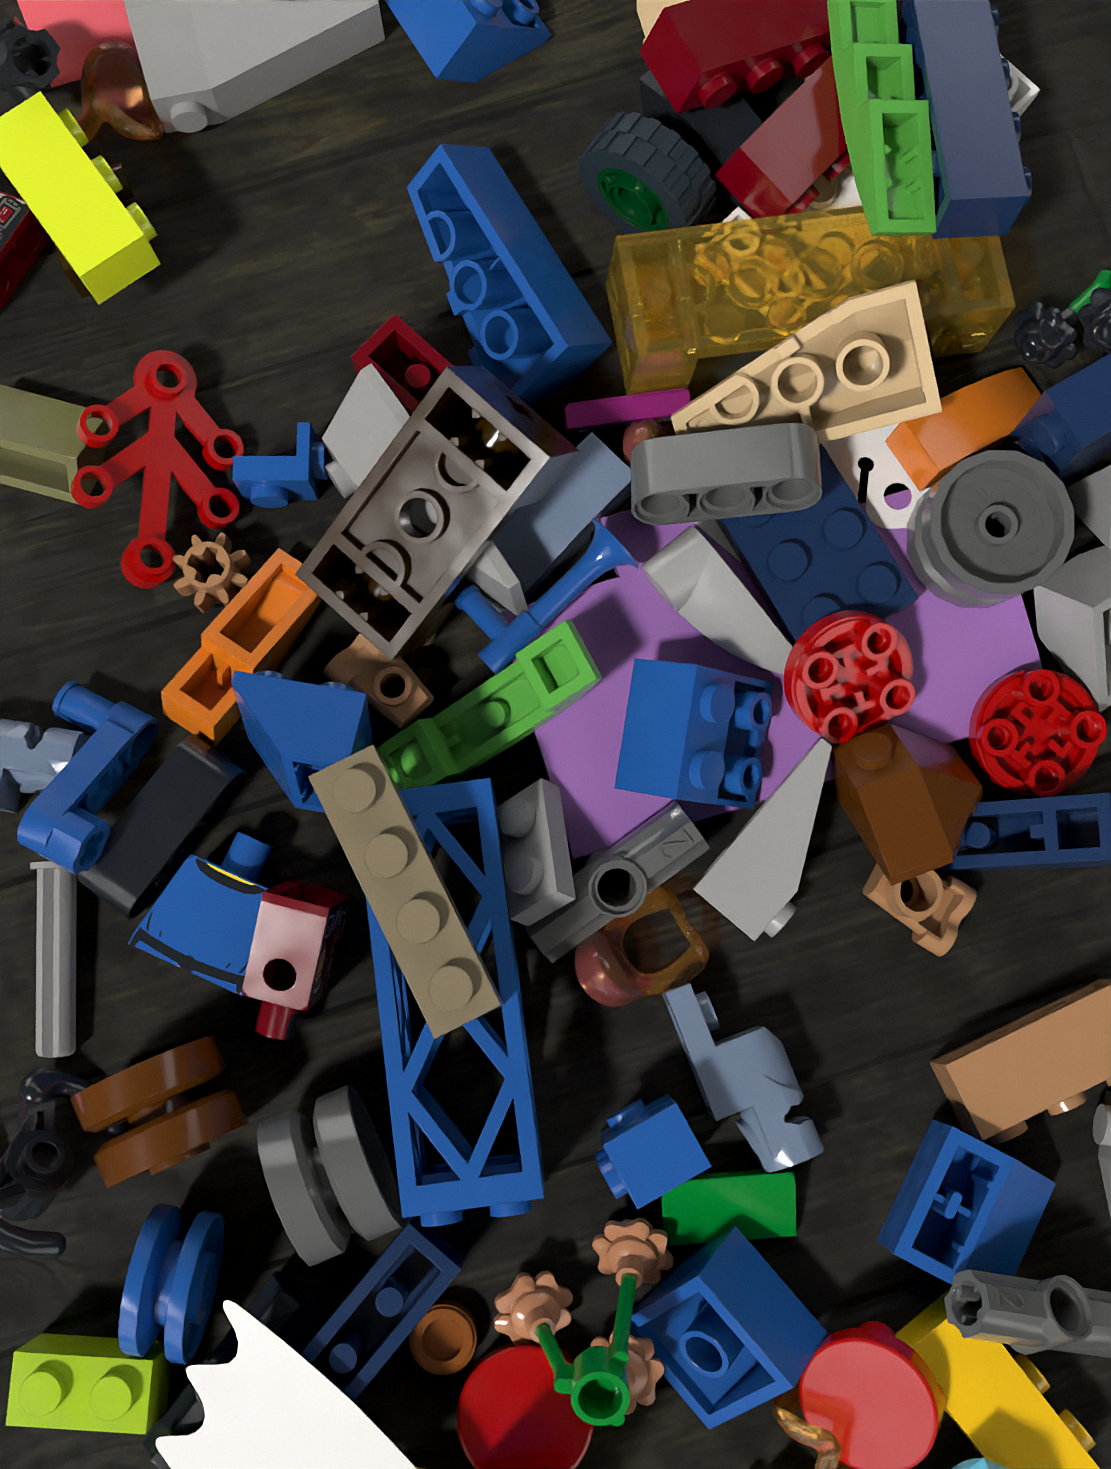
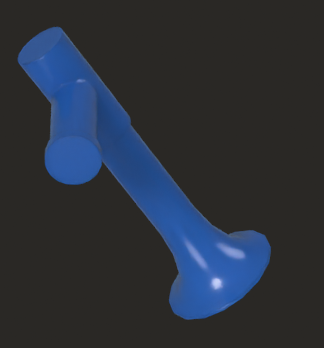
(509, 638)

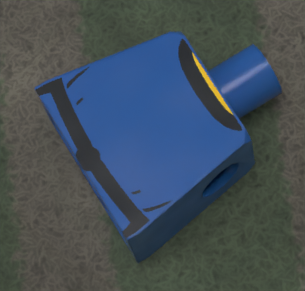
(209, 915)

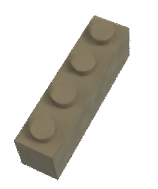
(405, 891)

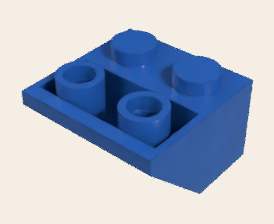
(470, 36)
(301, 727)
(694, 734)
(964, 1207)

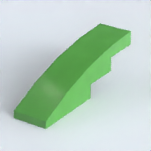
(881, 119)

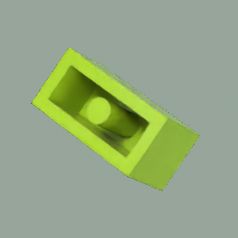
(87, 1385)

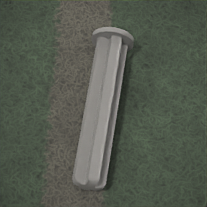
(55, 960)

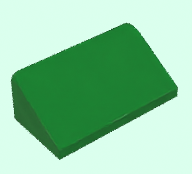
(714, 1202)

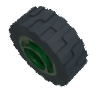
(645, 176)

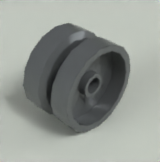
(1019, 507)
(329, 1175)

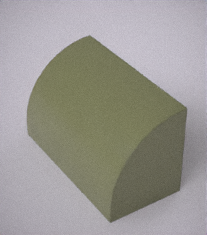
(42, 444)

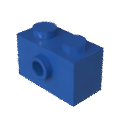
(649, 1150)

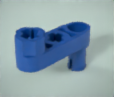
(63, 817)

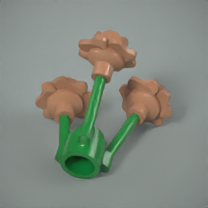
(612, 1372)

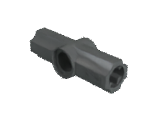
(649, 855)
(1030, 1313)

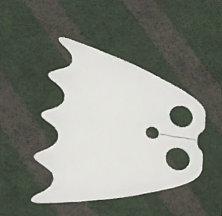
(275, 1413)

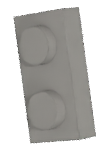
(535, 853)

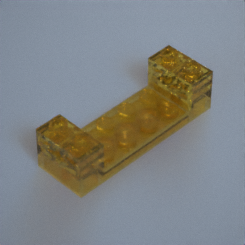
(765, 278)

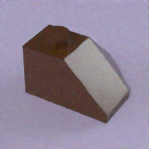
(905, 798)

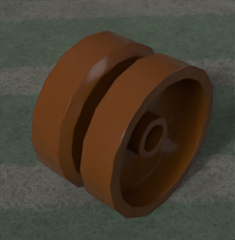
(159, 1110)

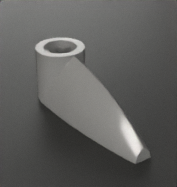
(715, 601)

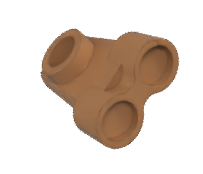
(368, 672)
(928, 906)

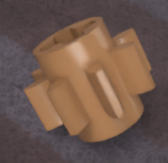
(208, 557)

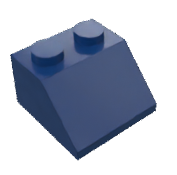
(727, 1329)

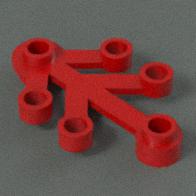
(160, 457)

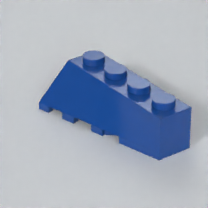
(504, 275)

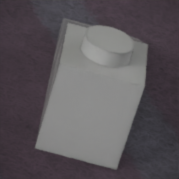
(767, 856)

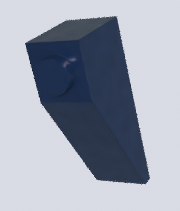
(1037, 834)

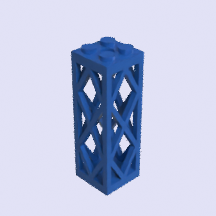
(469, 1177)

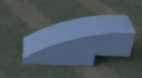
(552, 531)

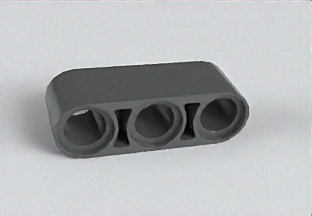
(725, 474)

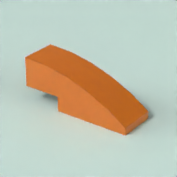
(969, 424)
(245, 637)

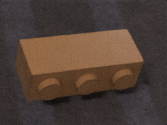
(1030, 1065)

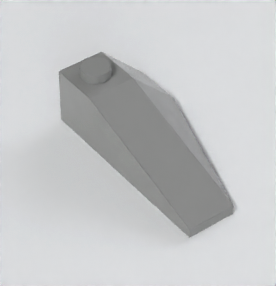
(230, 55)
(357, 440)
(1076, 621)

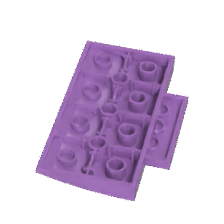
(626, 618)

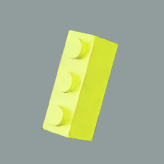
(75, 197)

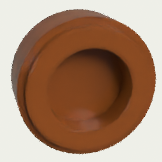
(444, 1338)

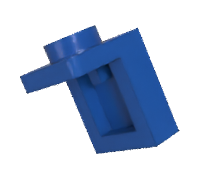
(276, 479)

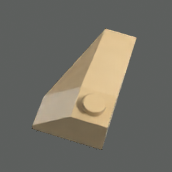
(839, 374)

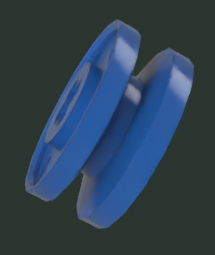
(171, 1283)

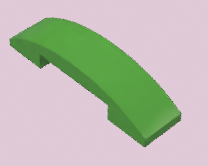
(496, 714)

